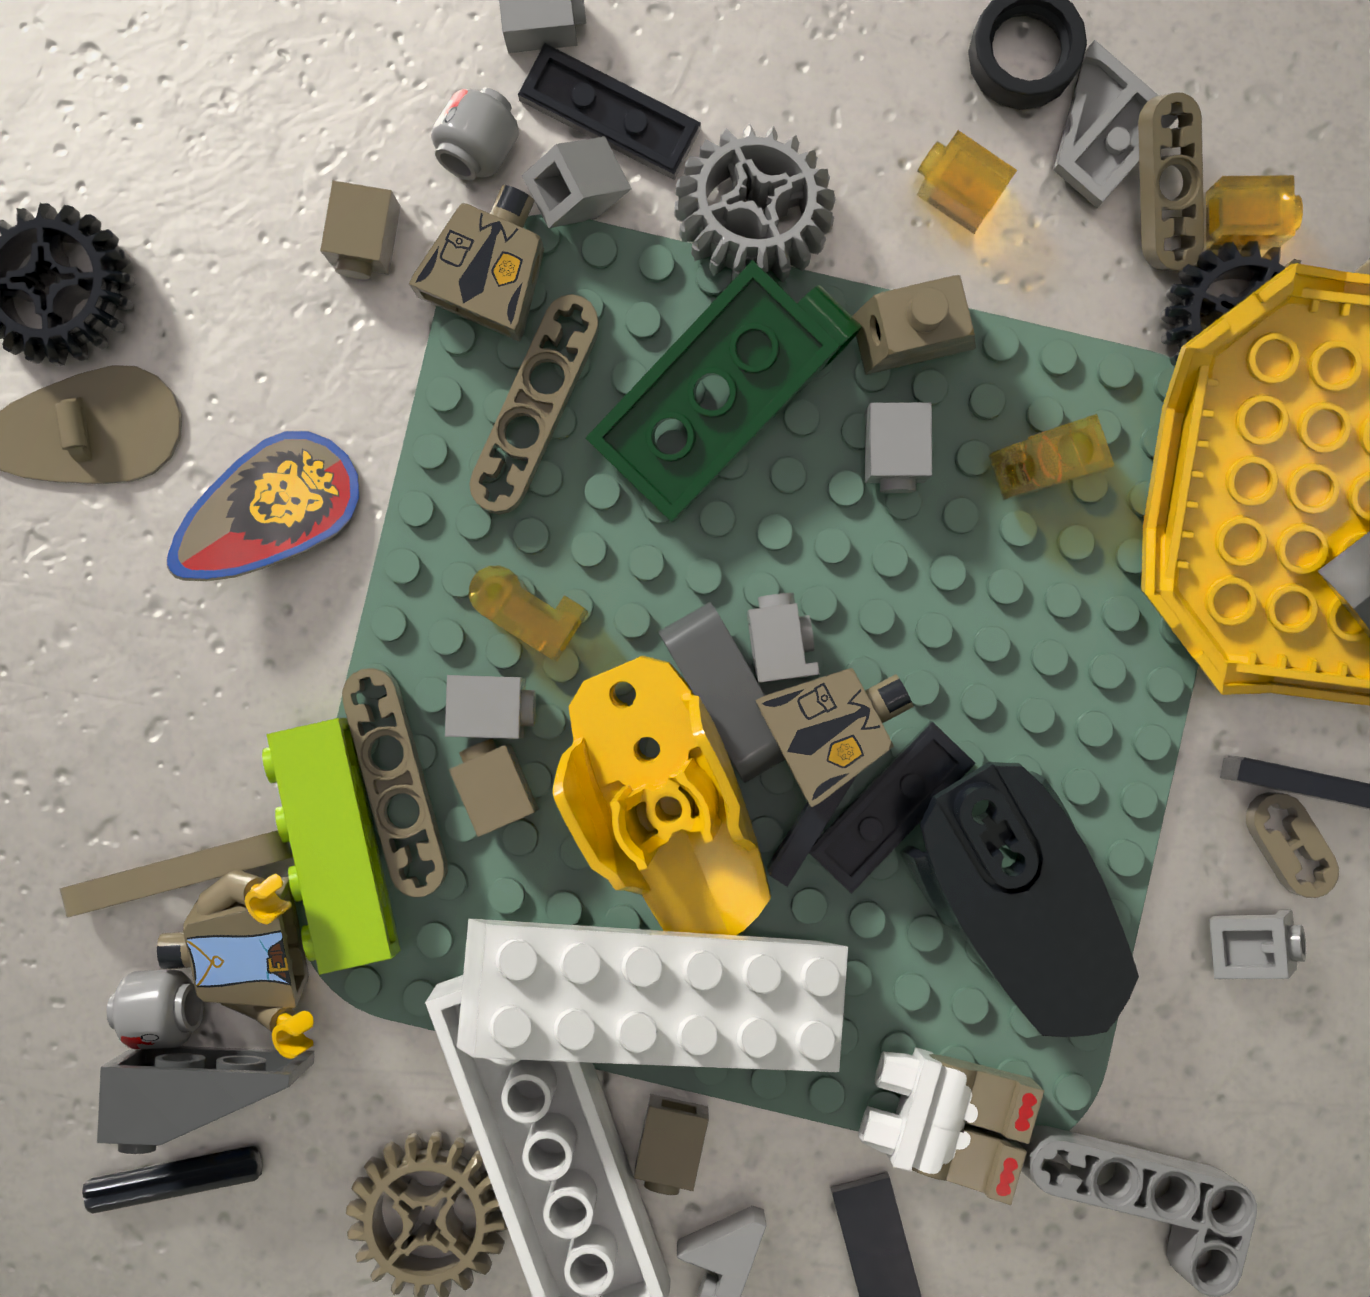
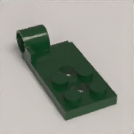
(765, 353)

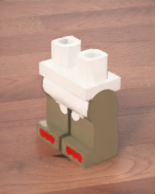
(931, 1116)

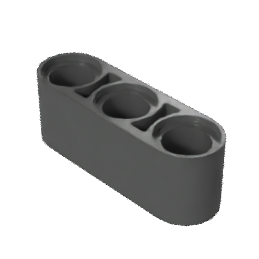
(725, 686)

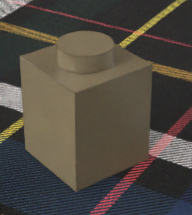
(360, 229)
(492, 786)
(671, 1145)

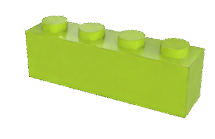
(331, 845)

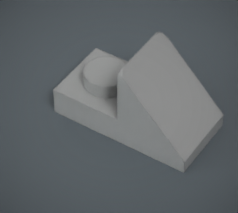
(726, 1249)

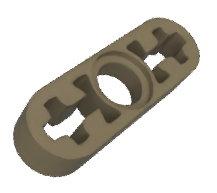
(1151, 166)

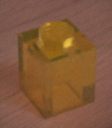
(963, 180)
(1252, 210)

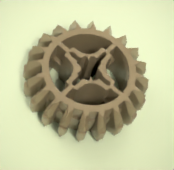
(411, 1197)

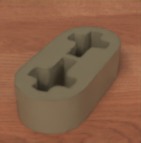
(1303, 836)

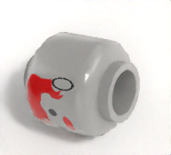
(474, 133)
(155, 1009)

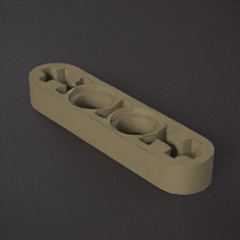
(526, 401)
(384, 784)
(174, 873)

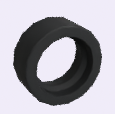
(1017, 92)

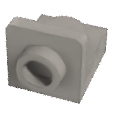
(1256, 946)

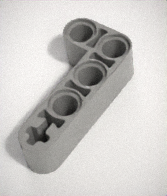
(1132, 1191)

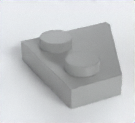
(1102, 125)

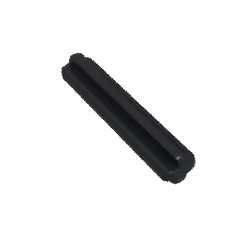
(172, 1179)

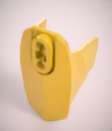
(665, 821)

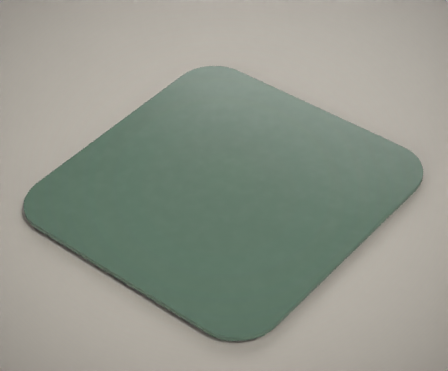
(995, 613)

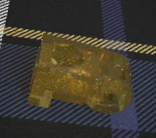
(1052, 458)
(505, 601)

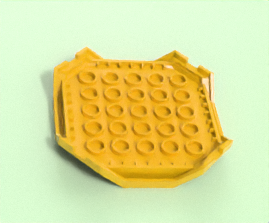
(1264, 486)

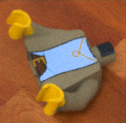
(247, 954)

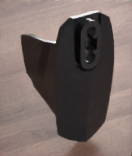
(1043, 920)

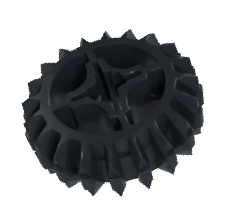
(43, 239)
(1196, 306)

